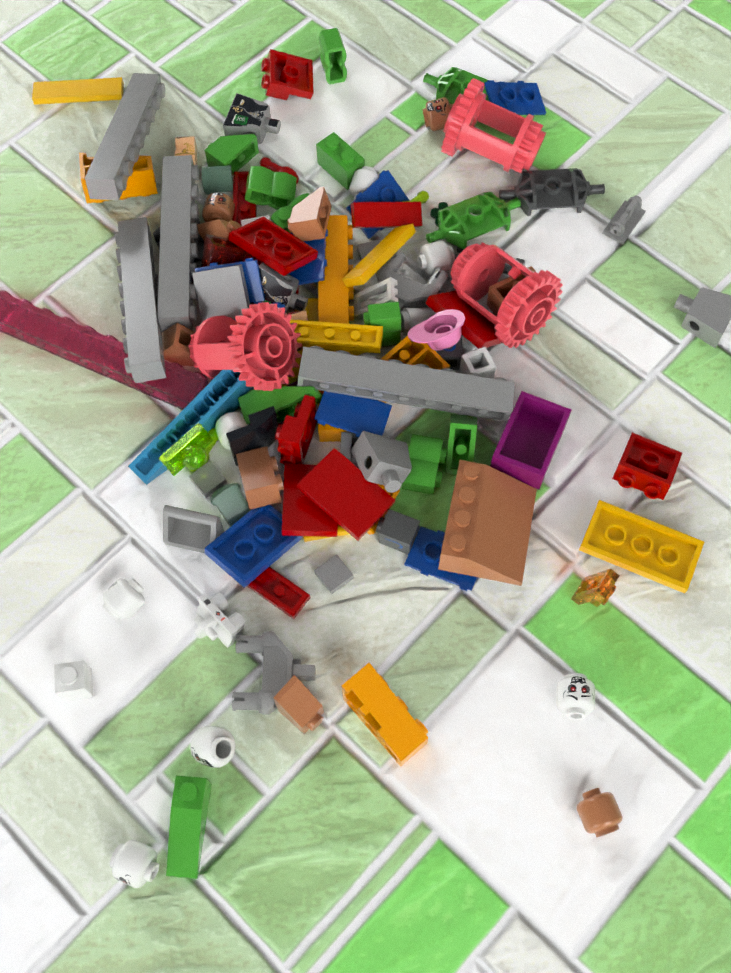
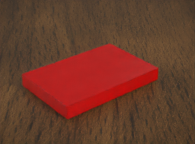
(273, 245)
(475, 327)
(345, 494)
(299, 513)

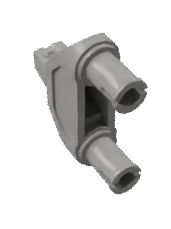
(410, 293)
(277, 670)

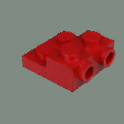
(287, 75)
(297, 432)
(647, 466)

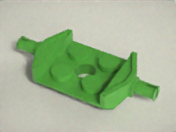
(452, 83)
(459, 226)

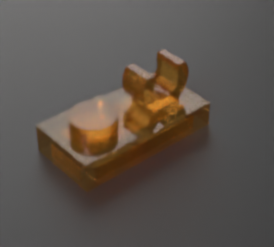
(596, 588)

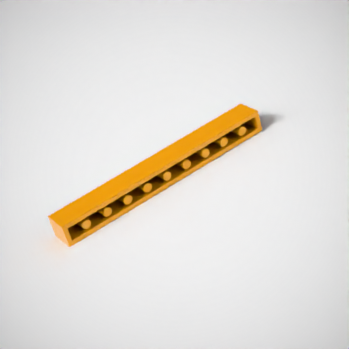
(333, 294)

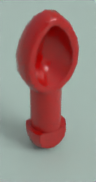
(267, 163)

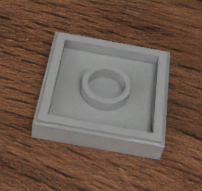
(221, 291)

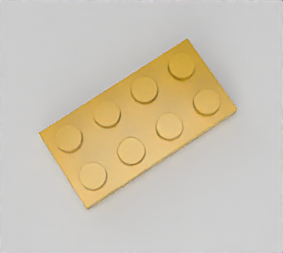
(642, 546)

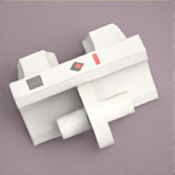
(214, 623)

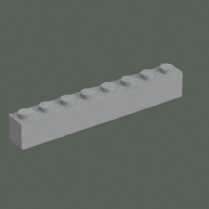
(125, 137)
(177, 242)
(140, 301)
(406, 383)

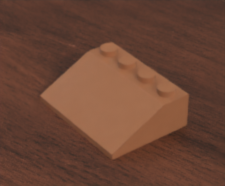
(488, 525)

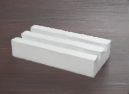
(371, 294)

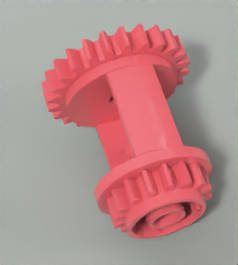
(462, 133)
(526, 304)
(257, 346)

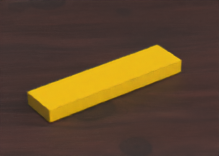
(77, 90)
(379, 255)
(339, 336)

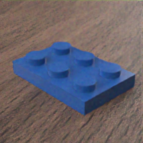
(251, 545)

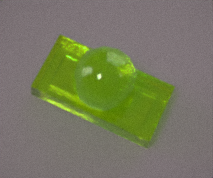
(187, 451)

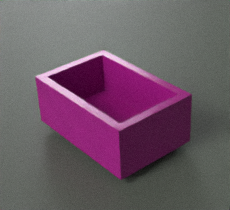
(530, 439)

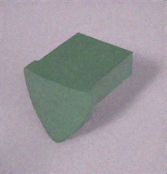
(217, 179)
(230, 503)

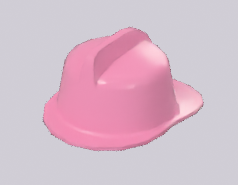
(440, 330)

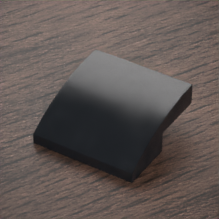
(256, 435)

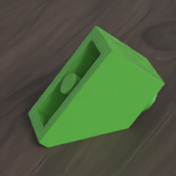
(232, 151)
(460, 441)

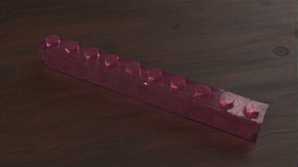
(92, 350)

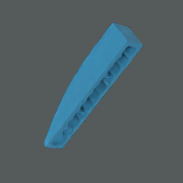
(206, 408)

